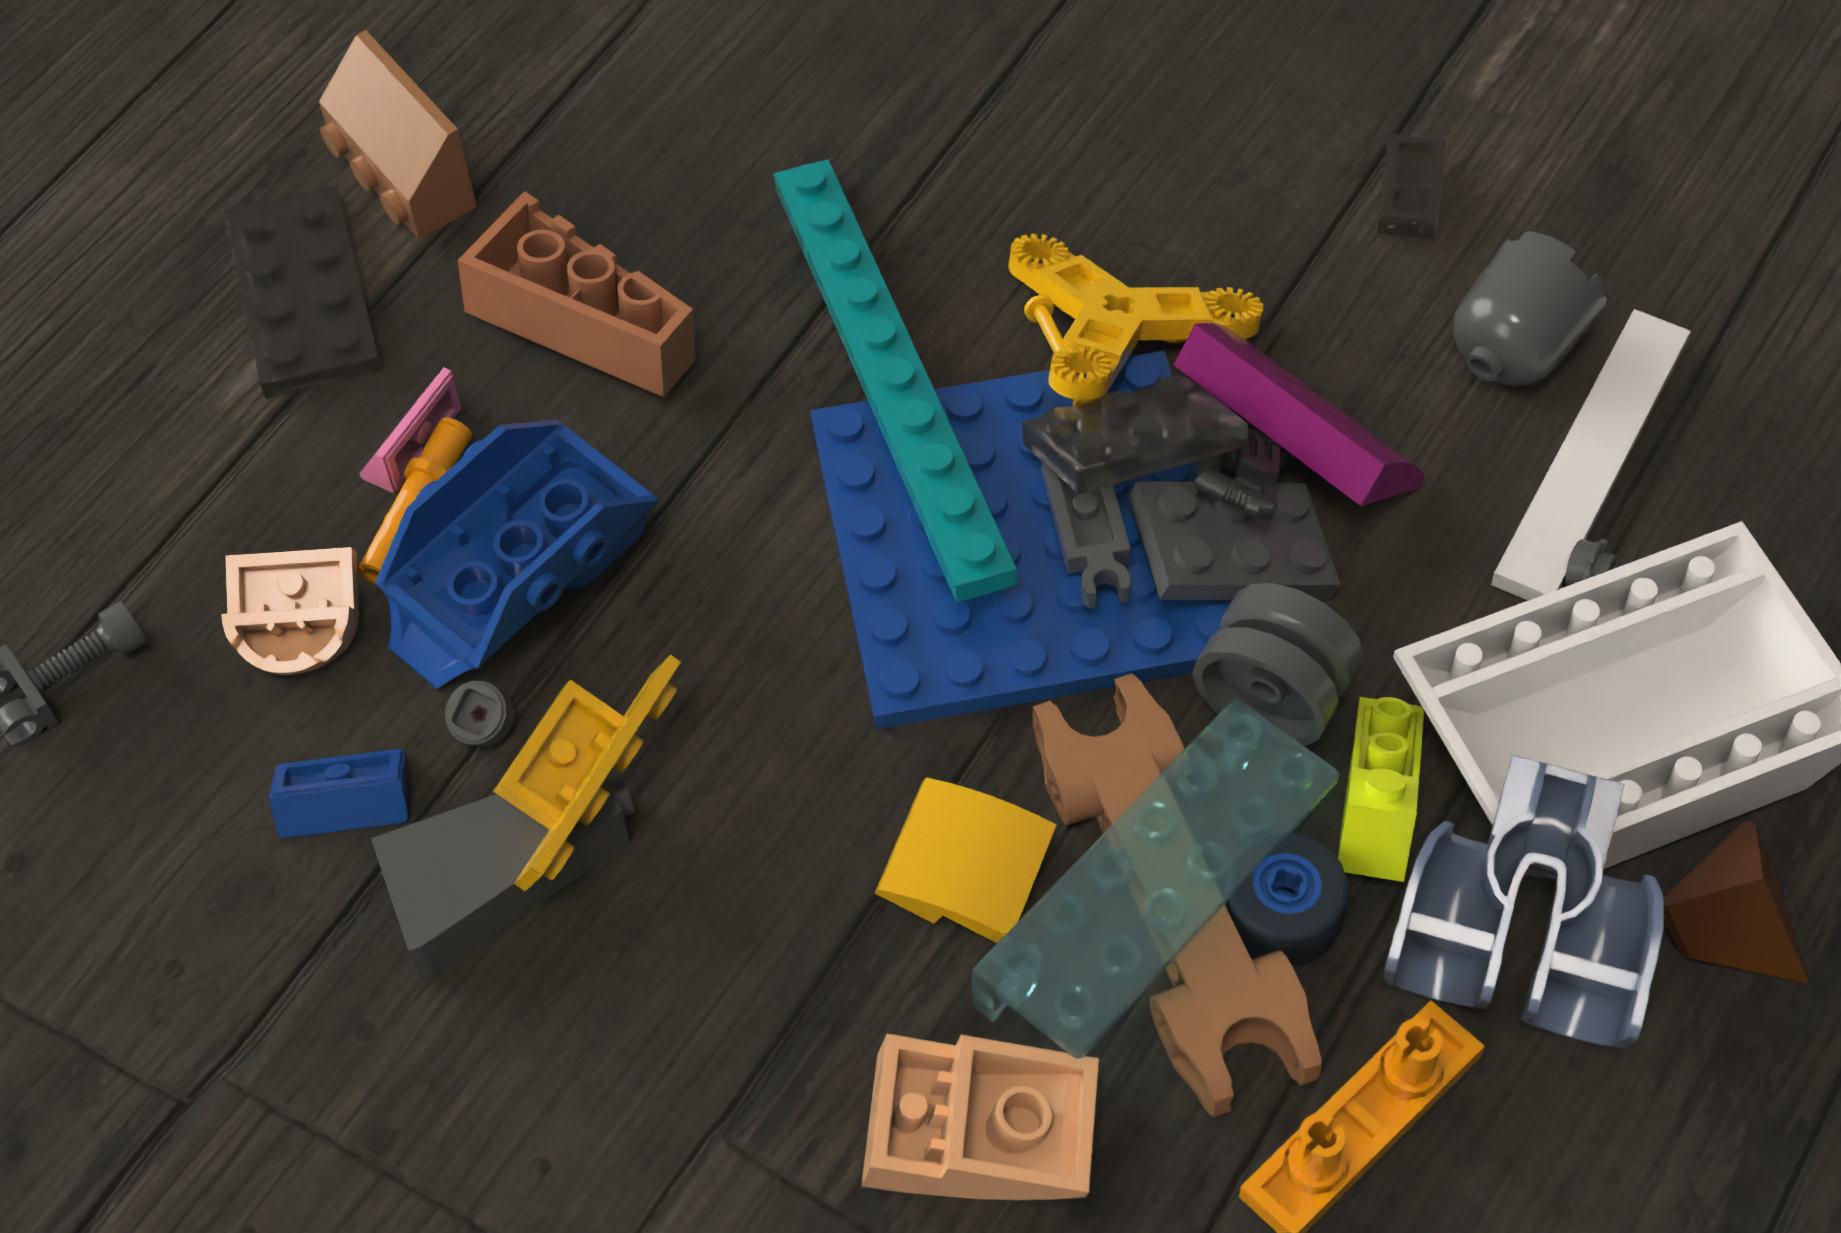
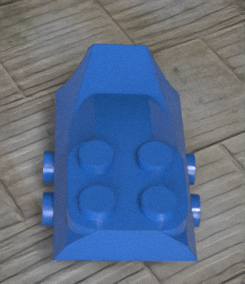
(502, 542)

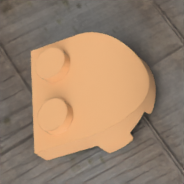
(292, 607)

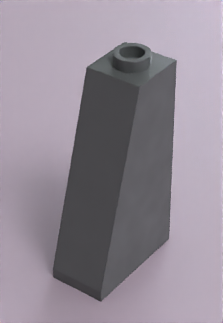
(459, 871)

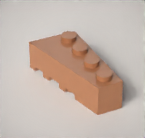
(576, 299)

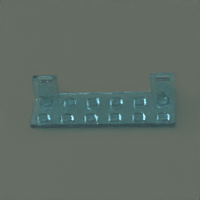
(1153, 880)

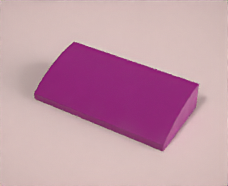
(1295, 416)

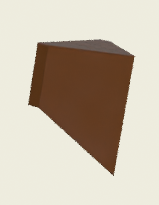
(1736, 911)

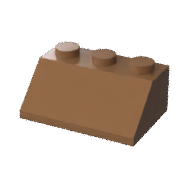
(395, 139)

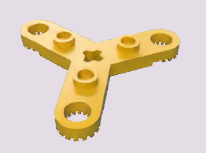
(1115, 317)

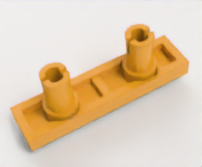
(1361, 1121)

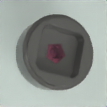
(479, 714)

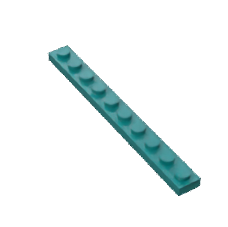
(896, 384)

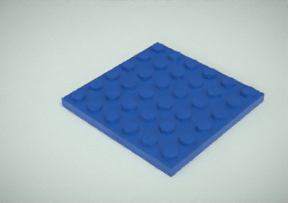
(1013, 645)

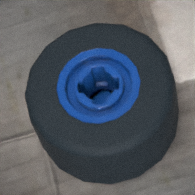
(1297, 922)

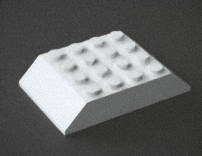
(1661, 675)

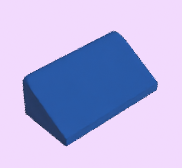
(340, 793)

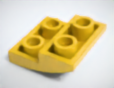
(966, 858)

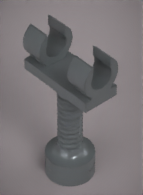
(25, 718)

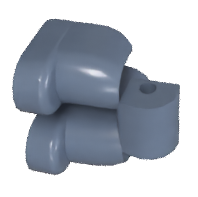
(1599, 930)

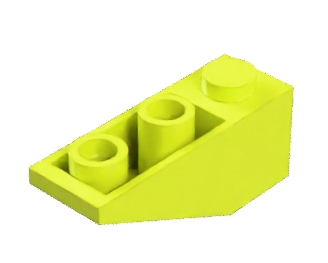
(1382, 788)

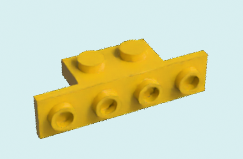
(568, 759)

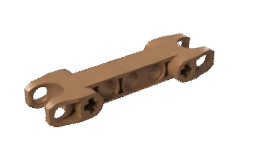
(1217, 989)

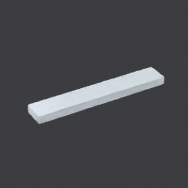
(1591, 456)

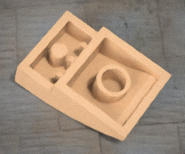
(980, 1120)

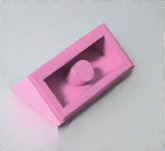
(412, 433)

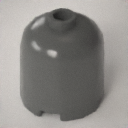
(1526, 311)

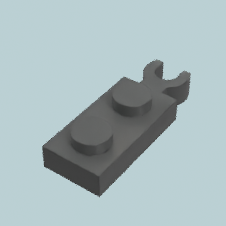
(1090, 536)

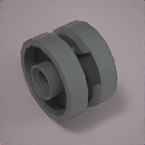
(1280, 658)

